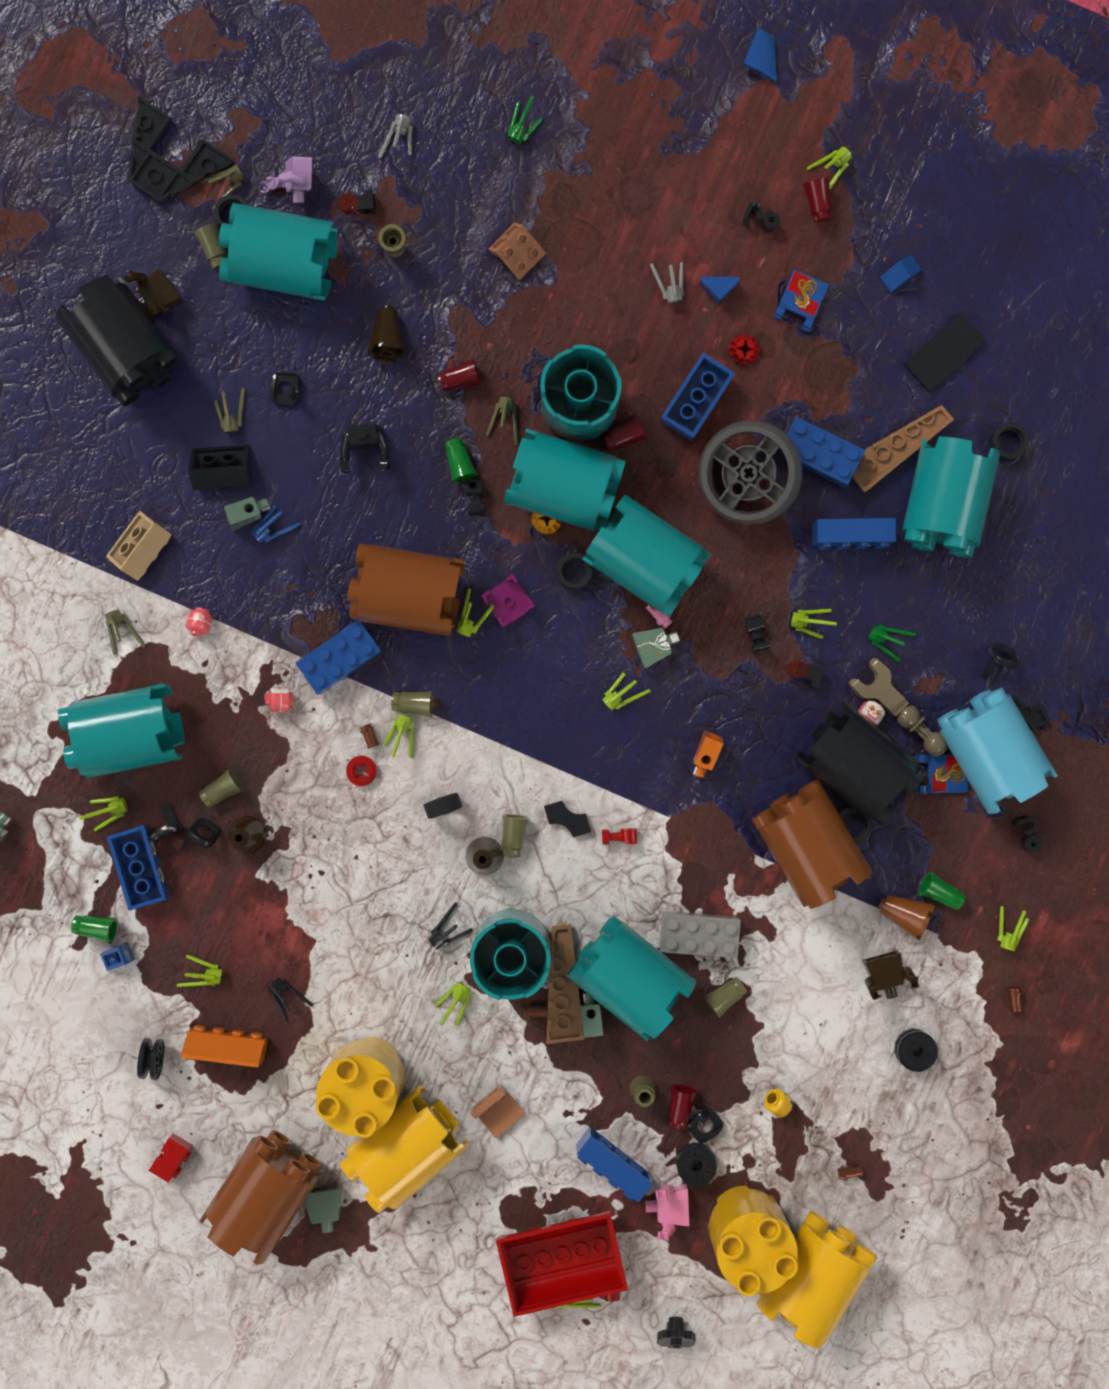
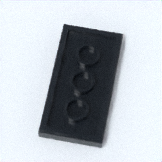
(944, 352)

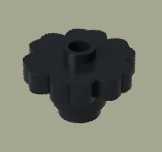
(675, 1334)

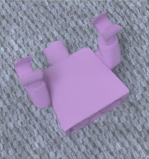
(295, 179)

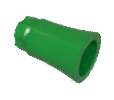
(459, 461)
(941, 892)
(95, 927)

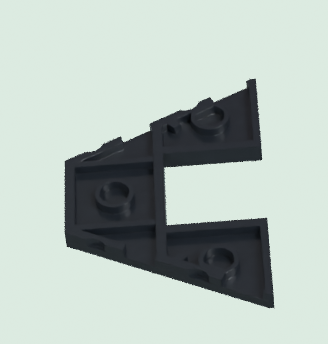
(155, 174)

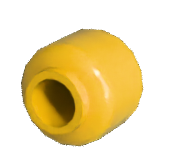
(778, 1102)

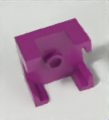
(508, 600)

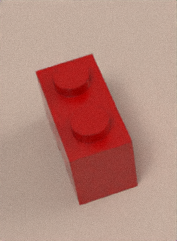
(167, 1164)

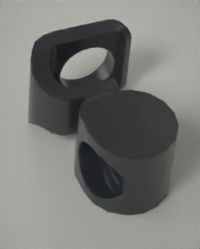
(769, 220)
(475, 490)
(755, 628)
(1030, 842)

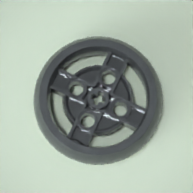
(752, 490)

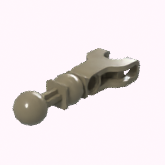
(895, 704)

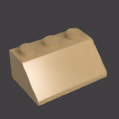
(138, 546)

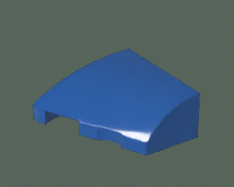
(762, 56)

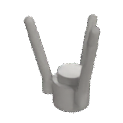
(400, 126)
(673, 293)

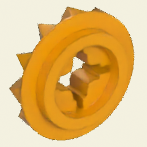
(540, 525)

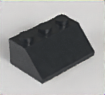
(220, 467)

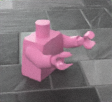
(671, 1208)

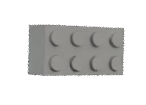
(699, 934)

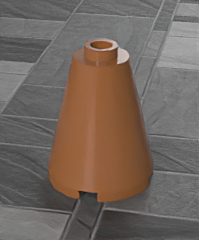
(907, 914)

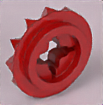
(737, 354)
(352, 771)

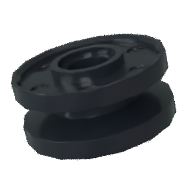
(927, 1050)
(150, 1059)
(702, 1174)

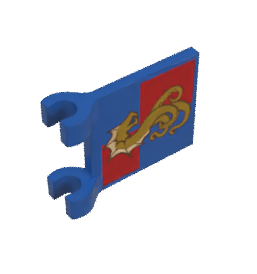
(802, 297)
(942, 775)

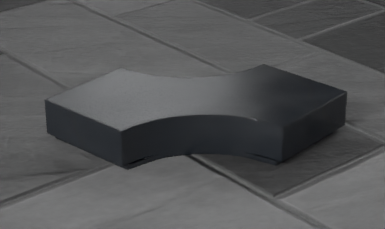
(1034, 716)
(559, 814)

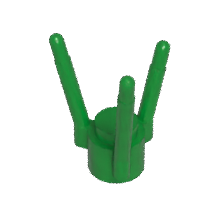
(517, 132)
(879, 635)

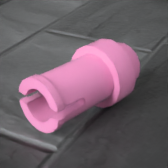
(662, 619)

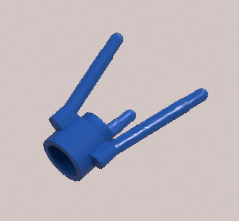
(262, 531)

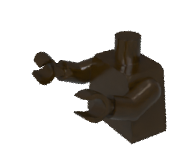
(156, 292)
(886, 973)

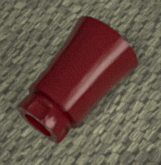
(819, 199)
(459, 376)
(625, 434)
(681, 1105)

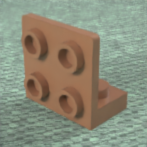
(517, 250)
(497, 1111)

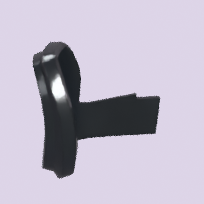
(293, 396)
(996, 657)
(171, 827)
(205, 842)
(703, 1116)

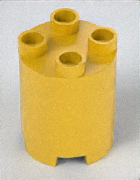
(360, 1087)
(404, 1151)
(752, 1241)
(824, 1283)

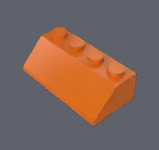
(225, 1046)

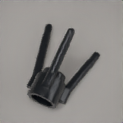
(439, 938)
(276, 990)

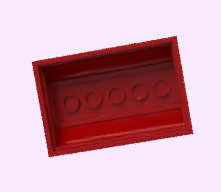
(561, 1263)

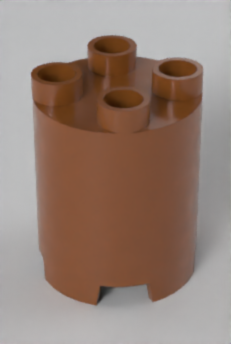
(405, 589)
(811, 844)
(260, 1196)

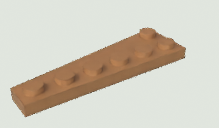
(895, 448)
(564, 1008)

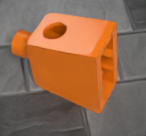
(710, 746)

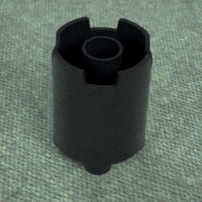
(118, 339)
(860, 763)

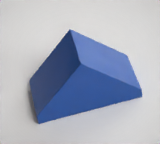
(900, 273)
(718, 287)
(117, 956)

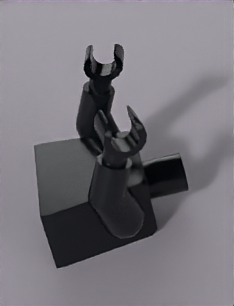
(364, 437)

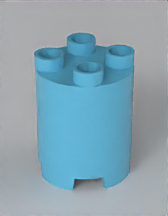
(996, 749)

